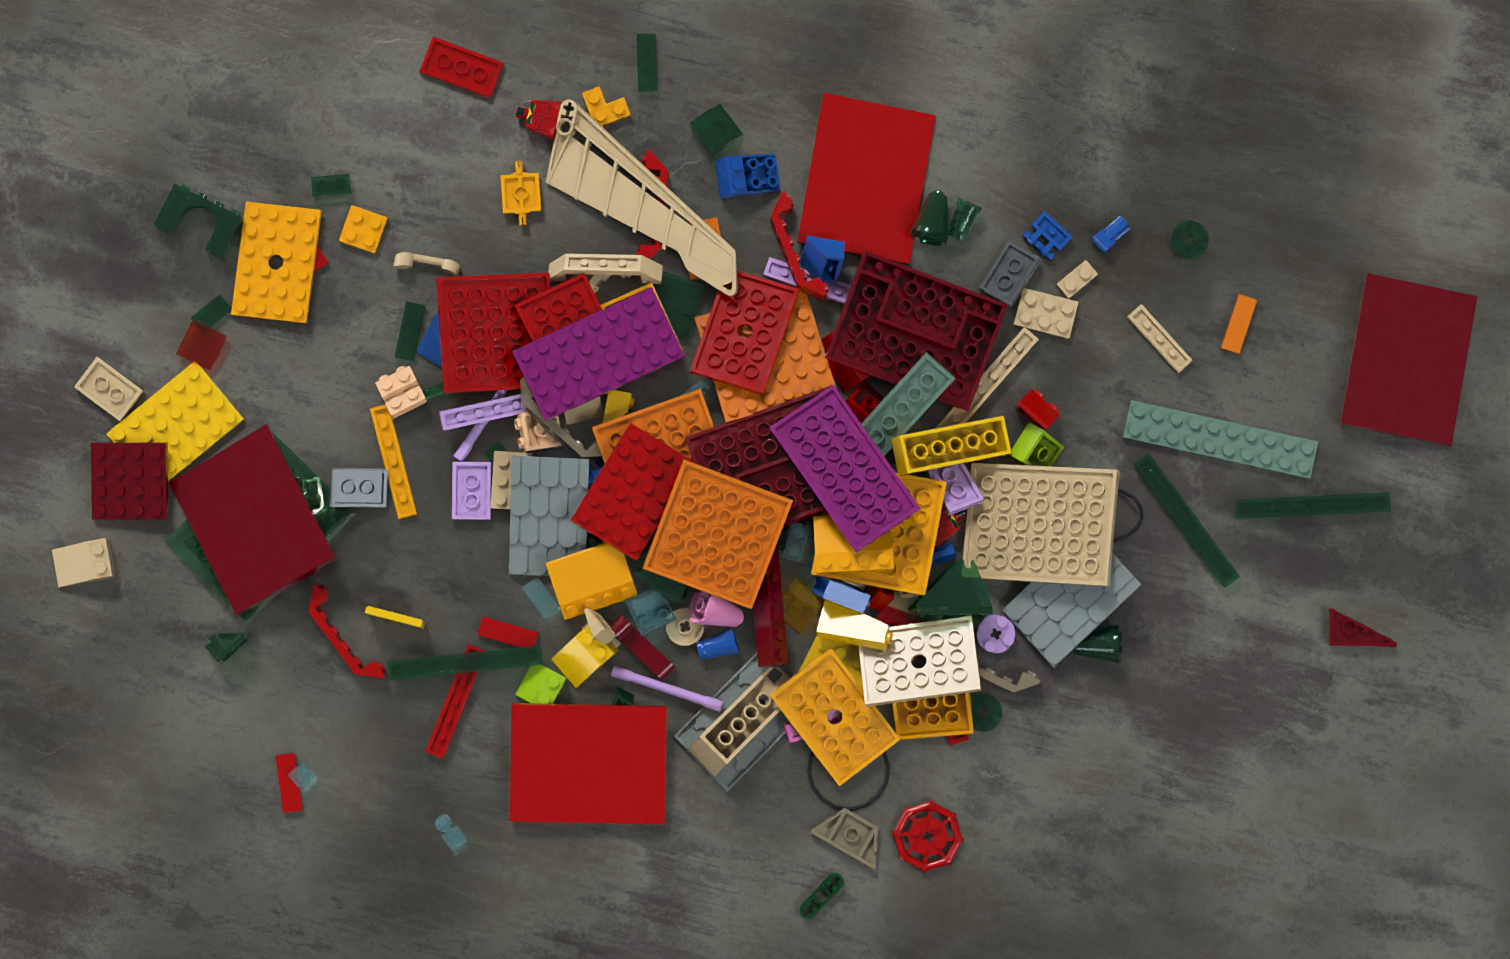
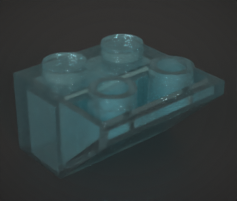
(650, 611)

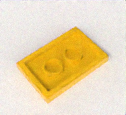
(395, 617)

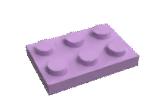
(960, 488)
(471, 491)

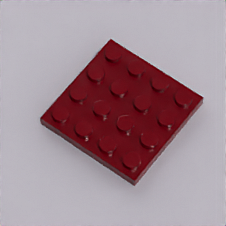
(129, 481)

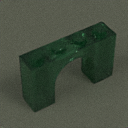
(183, 200)

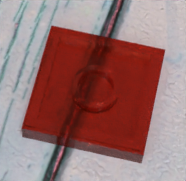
(201, 344)

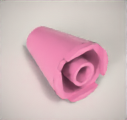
(715, 611)

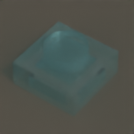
(301, 775)

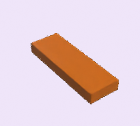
(1238, 324)

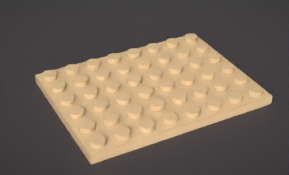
(1042, 524)

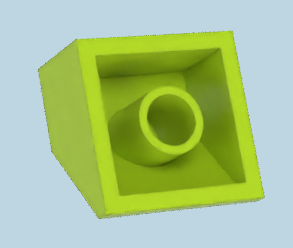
(1036, 447)
(541, 685)

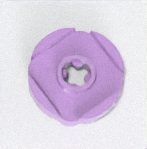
(1005, 639)

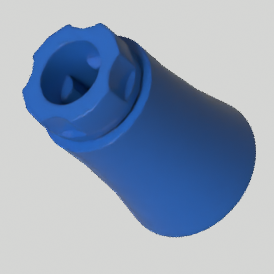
(718, 645)

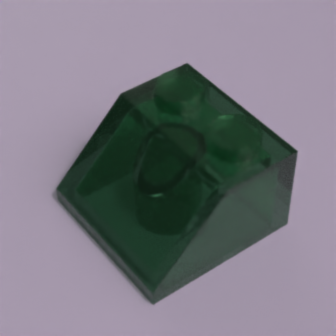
(715, 129)

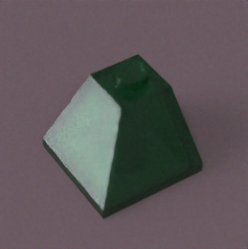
(225, 645)

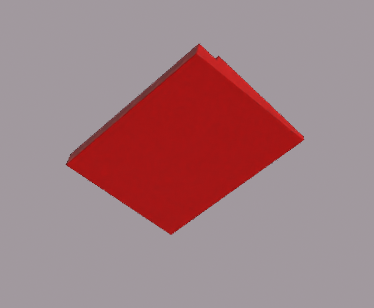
(866, 176)
(588, 763)

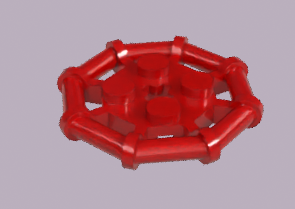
(918, 830)

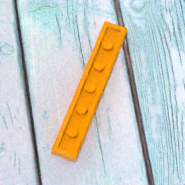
(393, 462)

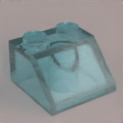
(800, 544)

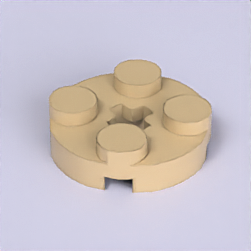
(687, 637)

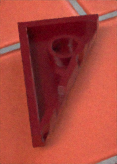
(1348, 632)

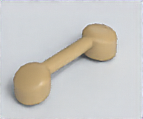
(405, 260)

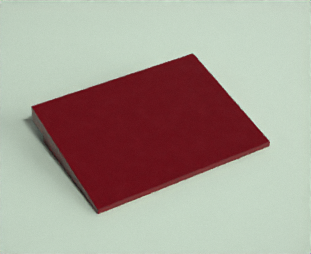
(902, 314)
(1408, 360)
(754, 455)
(253, 520)

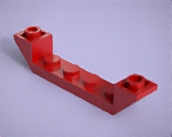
(652, 163)
(814, 287)
(318, 598)

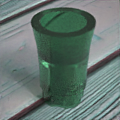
(963, 219)

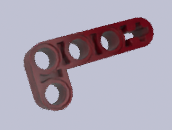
(642, 648)

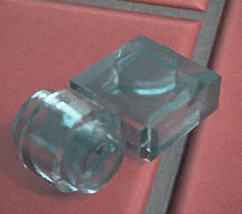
(454, 836)

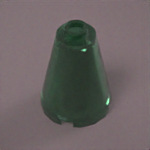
(932, 220)
(1102, 644)

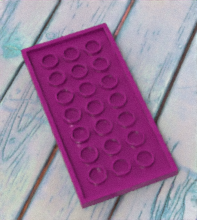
(598, 354)
(845, 468)

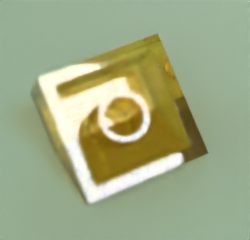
(800, 604)

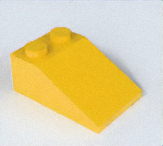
(583, 657)

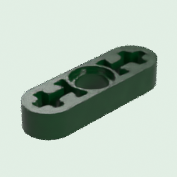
(815, 910)

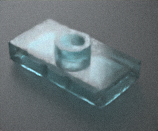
(541, 597)

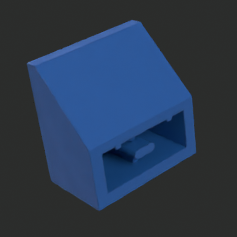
(823, 258)

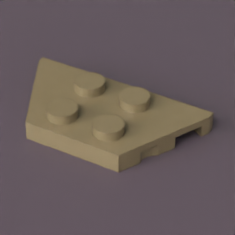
(851, 835)

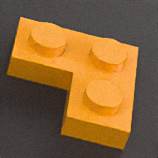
(603, 112)

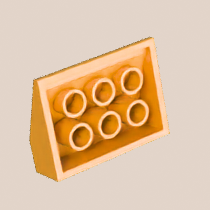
(836, 555)
(591, 579)
(934, 717)

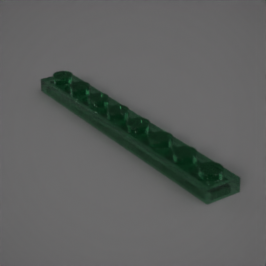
(1313, 505)
(1186, 520)
(465, 662)

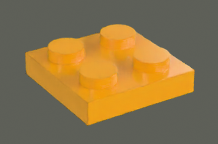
(363, 229)

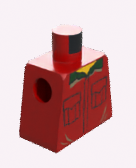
(541, 117)
(948, 525)

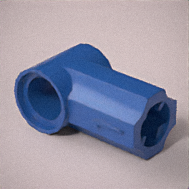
(1106, 237)
(943, 554)

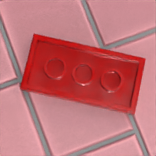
(461, 67)

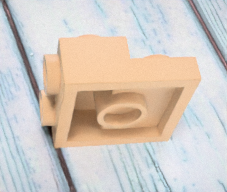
(400, 391)
(532, 435)

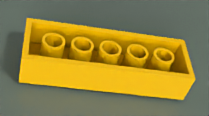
(951, 445)

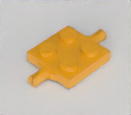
(520, 193)

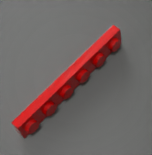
(452, 710)

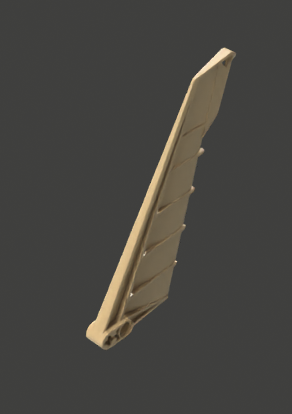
(595, 182)

